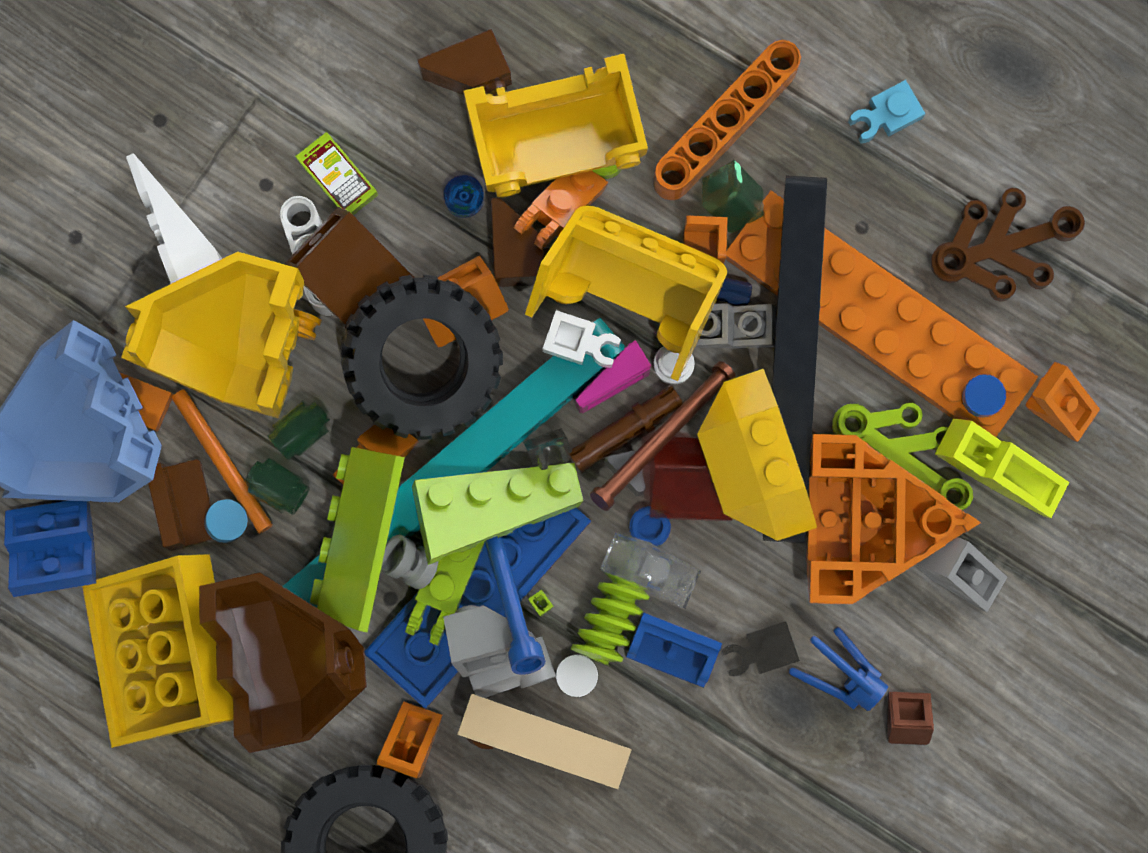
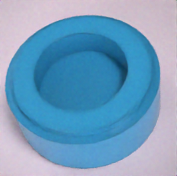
(225, 521)

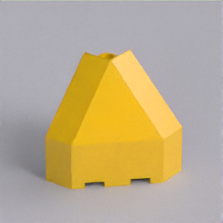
(223, 331)

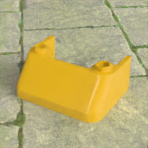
(635, 271)

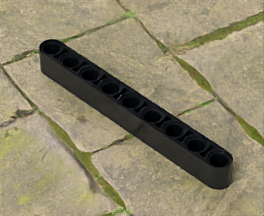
(799, 315)

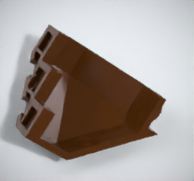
(279, 660)

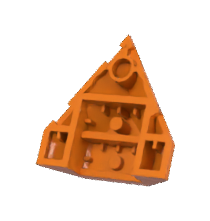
(869, 520)

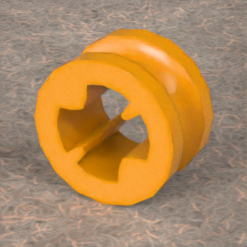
(307, 324)

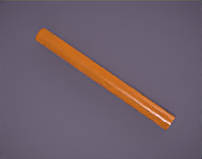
(221, 460)

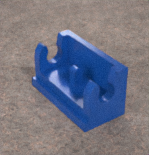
(674, 650)

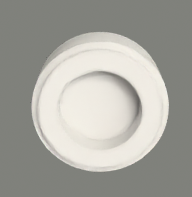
(577, 675)

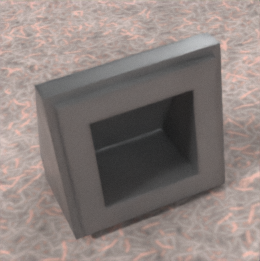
(615, 462)

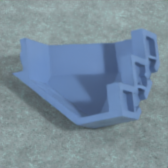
(74, 425)

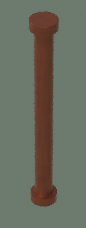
(604, 495)

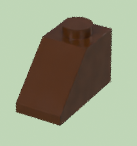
(468, 65)
(514, 253)

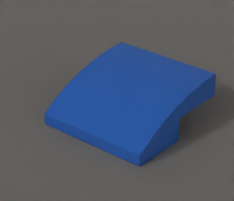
(50, 547)

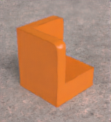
(707, 235)

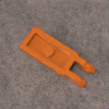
(559, 203)

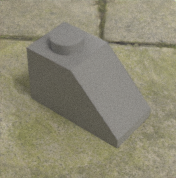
(965, 573)
(478, 639)

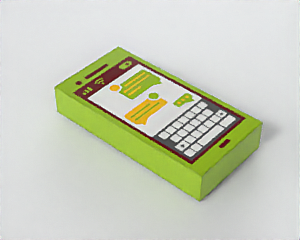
(336, 174)

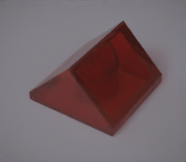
(683, 484)

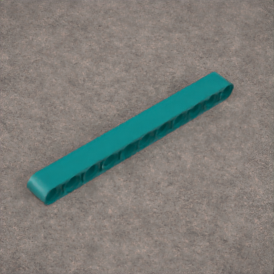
(487, 439)

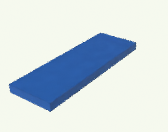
(427, 668)

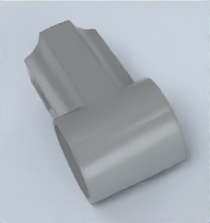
(503, 679)

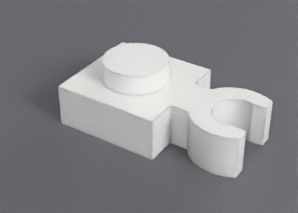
(573, 339)

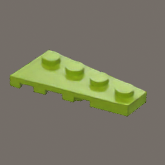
(475, 507)

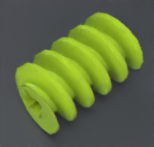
(610, 621)

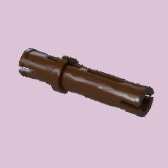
(618, 433)

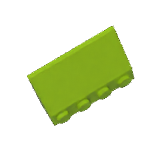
(358, 537)

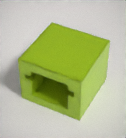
(540, 603)

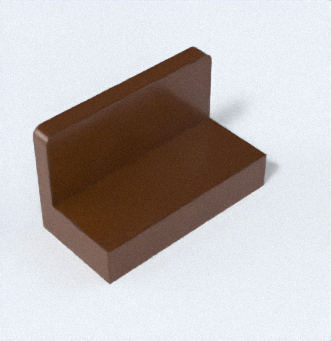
(180, 504)

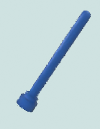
(524, 653)

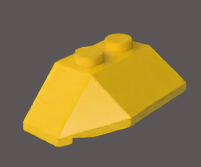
(754, 459)

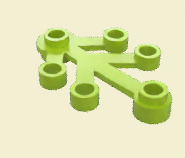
(899, 448)

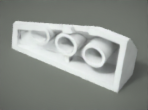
(181, 242)

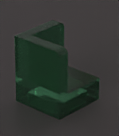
(733, 195)

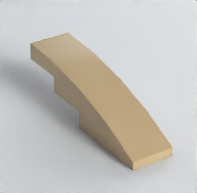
(544, 741)

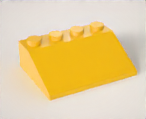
(153, 652)

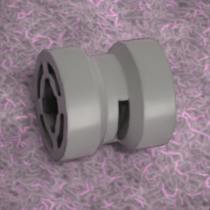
(408, 562)

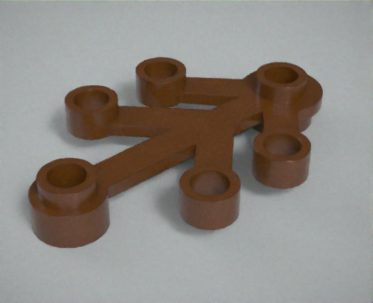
(1000, 247)

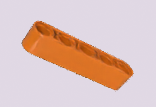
(732, 102)

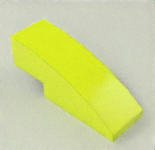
(1002, 467)

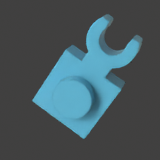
(891, 109)

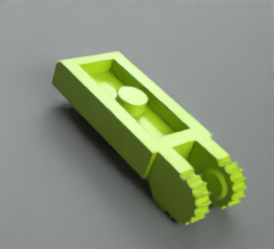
(444, 590)

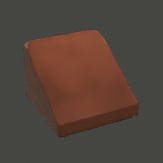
(910, 718)

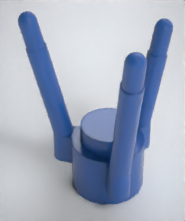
(862, 685)

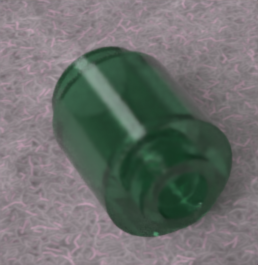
(299, 429)
(277, 486)

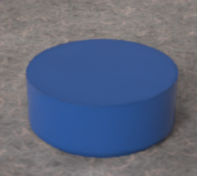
(984, 395)
(647, 529)

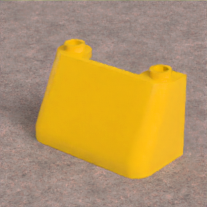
(557, 128)

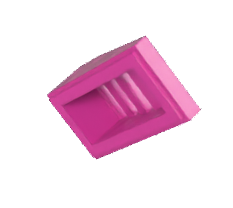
(626, 370)

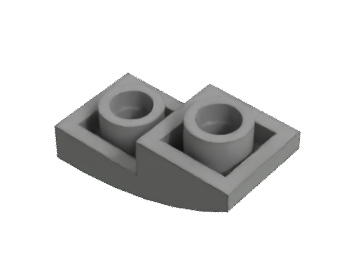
(739, 327)

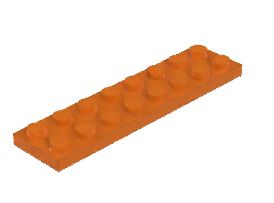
(888, 321)

